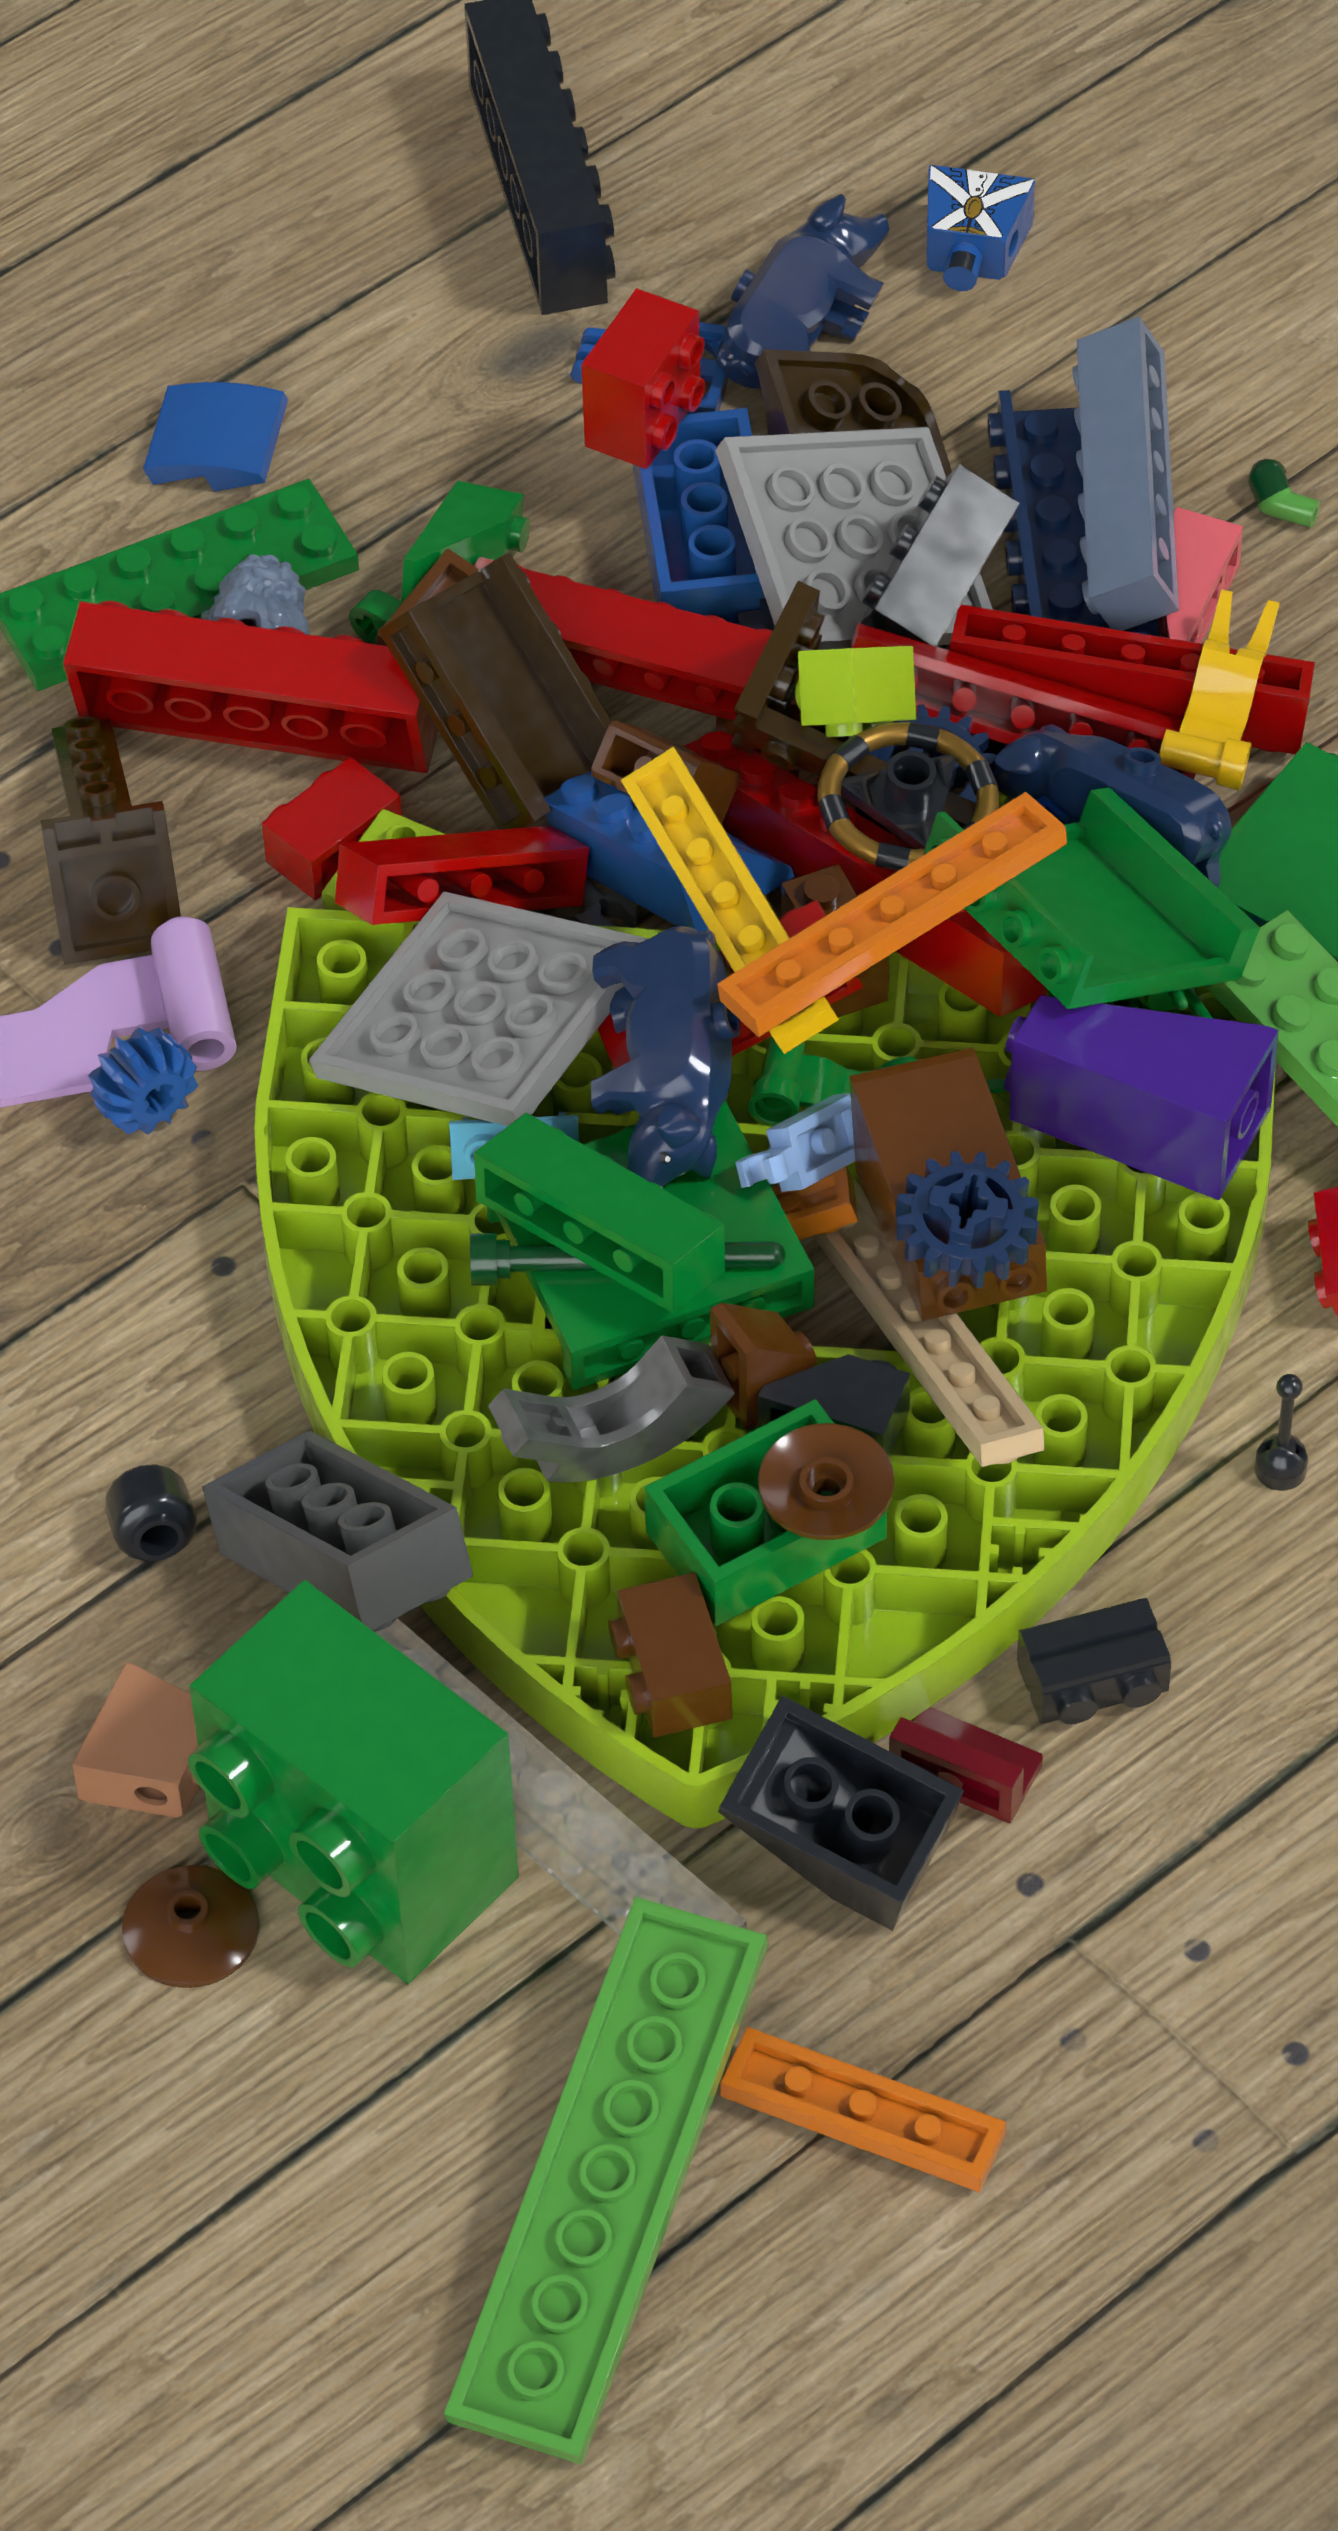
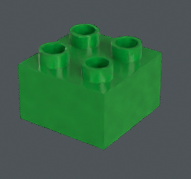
(352, 1785)

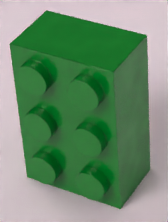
(715, 1524)

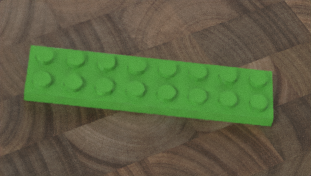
(607, 2181)

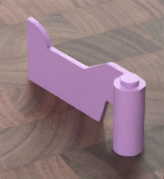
(175, 988)

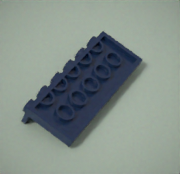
(1046, 528)

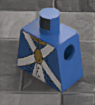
(976, 223)

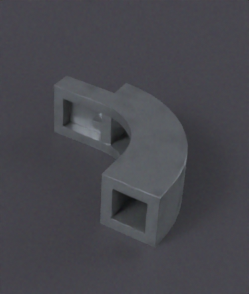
(621, 1424)

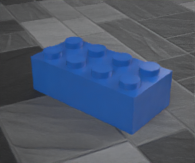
(692, 525)

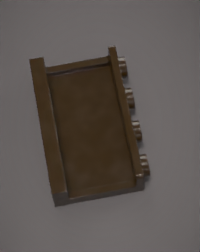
(501, 690)

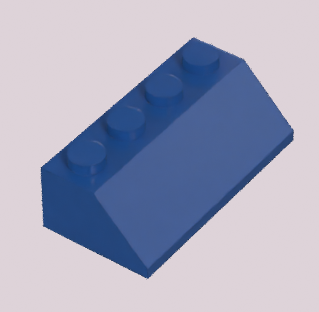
(628, 856)

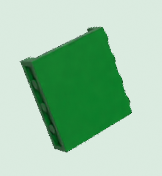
(1287, 849)
(1113, 912)
(611, 1327)

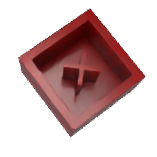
(642, 379)

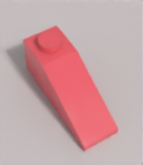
(1206, 563)

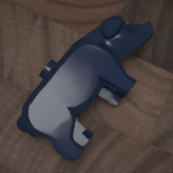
(804, 290)
(1071, 766)
(676, 1049)

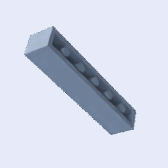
(1125, 476)

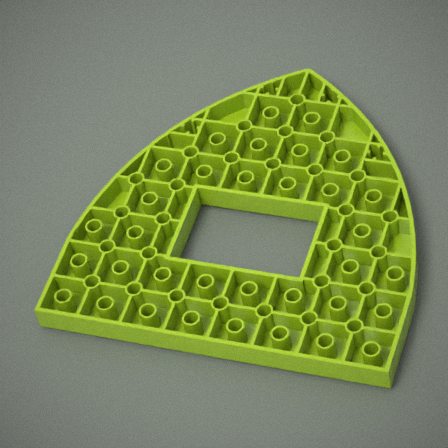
(408, 1356)

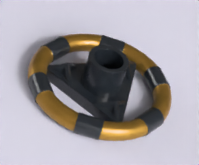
(904, 794)

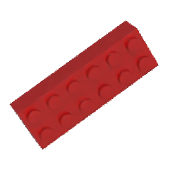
(246, 686)

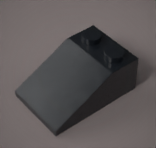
(841, 1811)

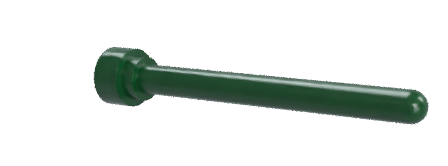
(496, 1258)

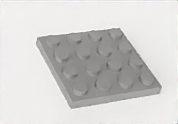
(830, 513)
(474, 1011)

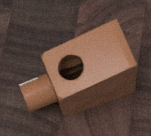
(140, 1748)

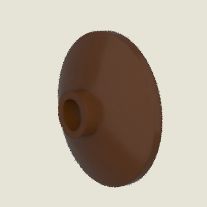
(826, 1460)
(194, 1949)

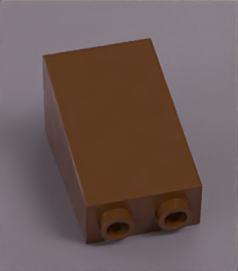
(923, 1114)

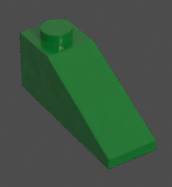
(472, 524)

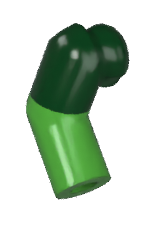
(1275, 496)

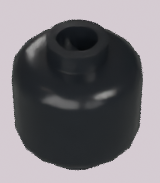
(150, 1512)

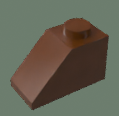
(754, 1351)

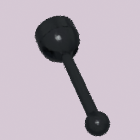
(1282, 1457)

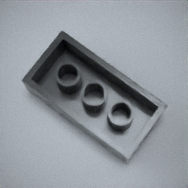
(334, 1522)

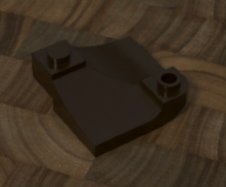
(840, 394)

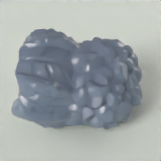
(261, 595)

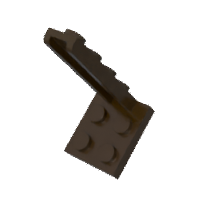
(770, 691)
(108, 857)

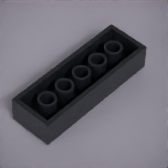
(539, 154)

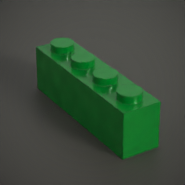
(600, 1212)

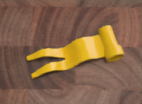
(1220, 702)

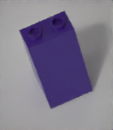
(1144, 1086)

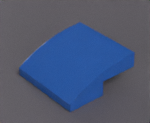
(216, 433)

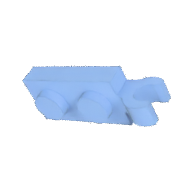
(804, 1147)

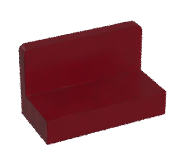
(983, 1764)

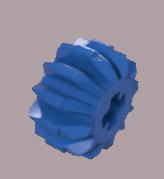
(143, 1080)

